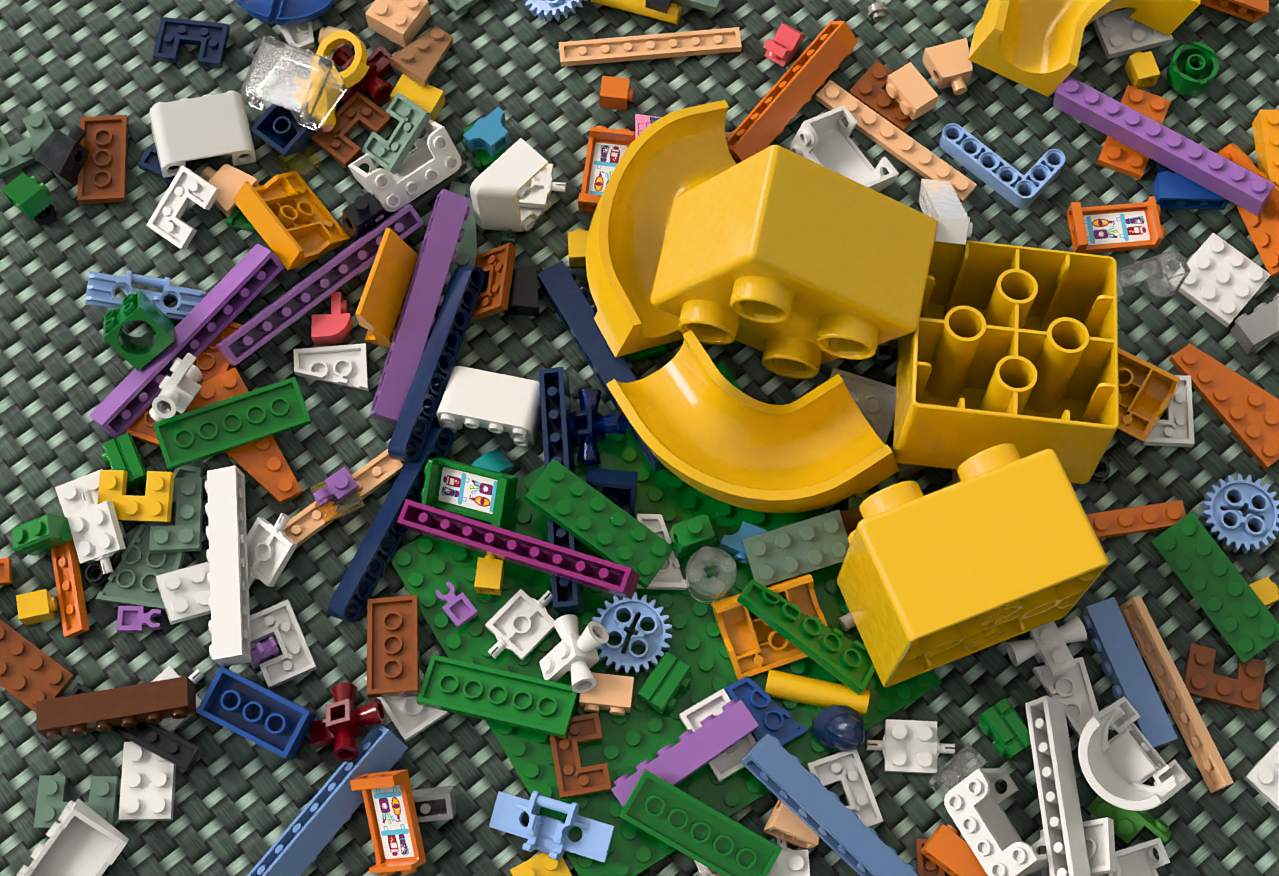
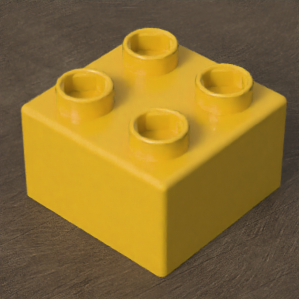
(793, 263)
(1010, 353)
(967, 561)

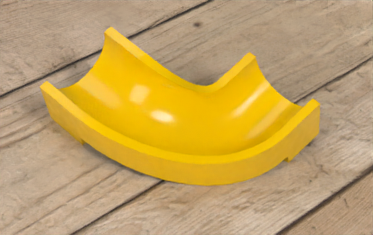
(1042, 39)
(634, 219)
(752, 450)

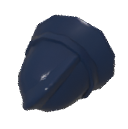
(839, 728)

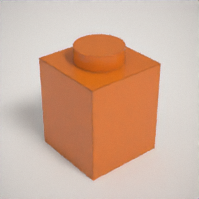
(615, 93)

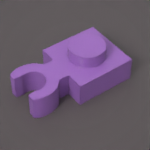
(458, 607)
(134, 618)
(263, 652)

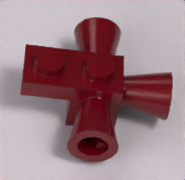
(379, 65)
(345, 722)

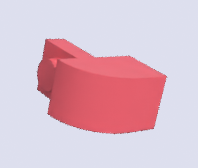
(784, 44)
(333, 327)

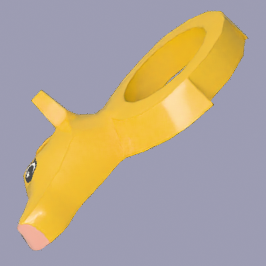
(352, 74)

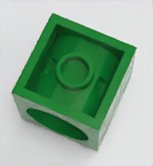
(143, 349)

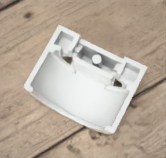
(1126, 761)

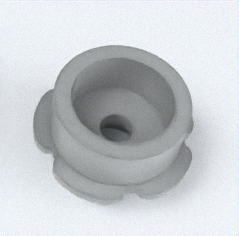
(878, 11)

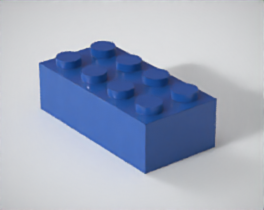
(256, 713)

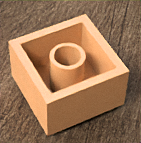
(398, 19)

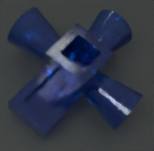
(590, 427)

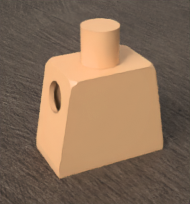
(949, 65)
(229, 181)
(790, 828)

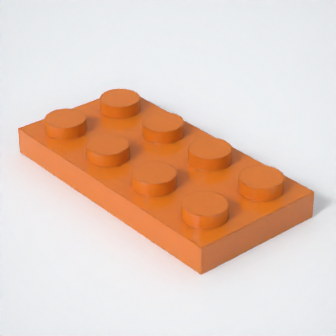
(1121, 157)

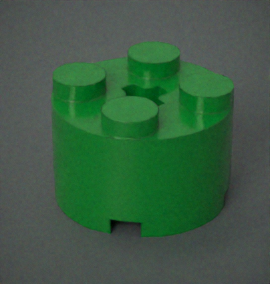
(1192, 69)

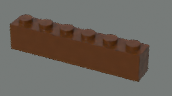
(116, 707)

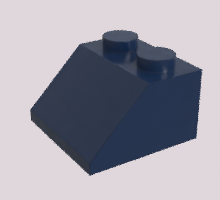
(282, 131)
(616, 486)

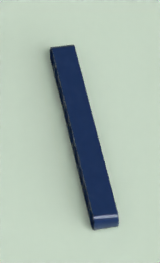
(436, 364)
(385, 532)

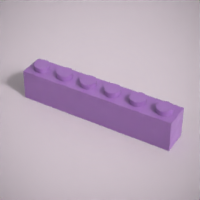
(694, 748)

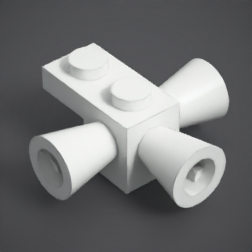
(178, 389)
(1049, 646)
(574, 653)

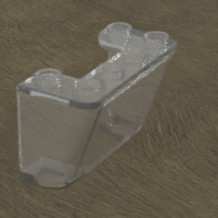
(294, 81)
(1160, 272)

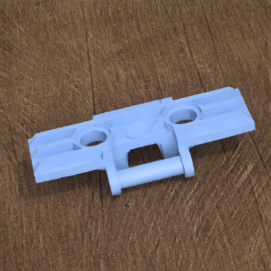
(102, 289)
(548, 833)

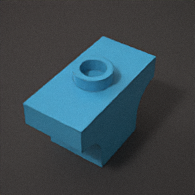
(488, 133)
(733, 544)

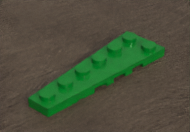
(826, 646)

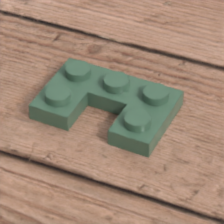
(412, 122)
(20, 154)
(187, 531)
(52, 798)

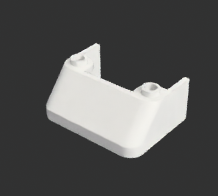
(502, 185)

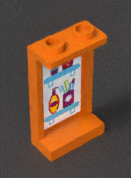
(603, 154)
(1115, 227)
(391, 821)

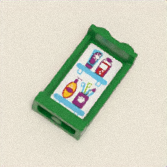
(470, 491)

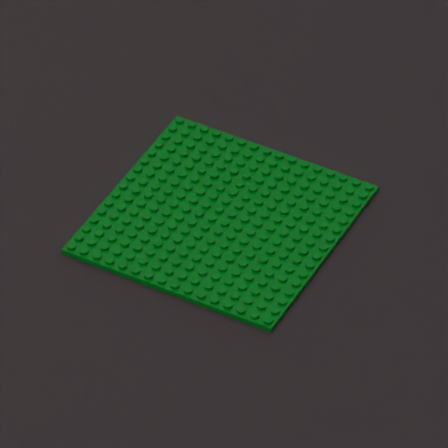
(696, 640)

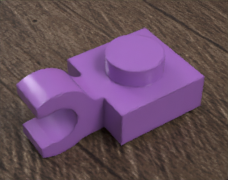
(338, 485)

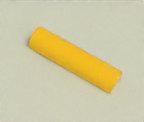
(638, 7)
(814, 691)

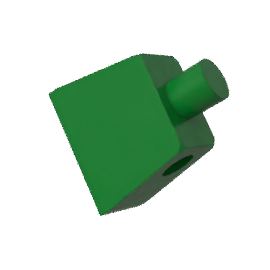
(692, 536)

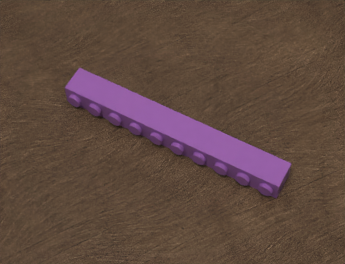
(1163, 145)
(315, 287)
(420, 304)
(191, 335)

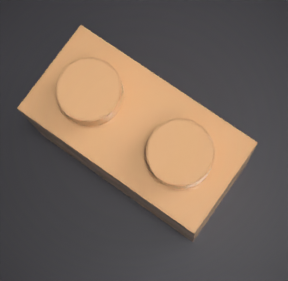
(911, 91)
(610, 694)

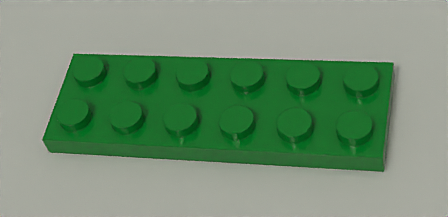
(231, 423)
(598, 522)
(1218, 587)
(498, 696)
(697, 829)

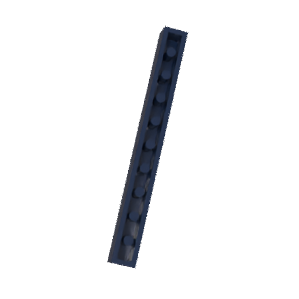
(578, 318)
(559, 445)

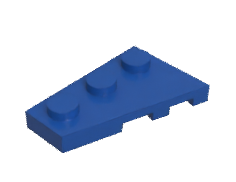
(768, 715)

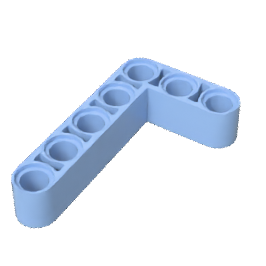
(1000, 168)

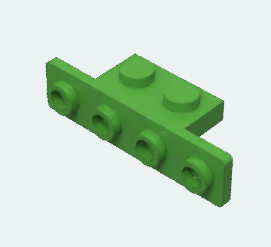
(1128, 822)

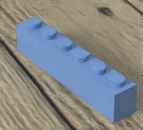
(1127, 670)

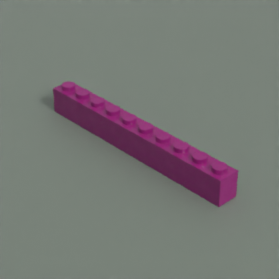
(519, 549)

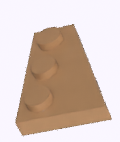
(423, 55)

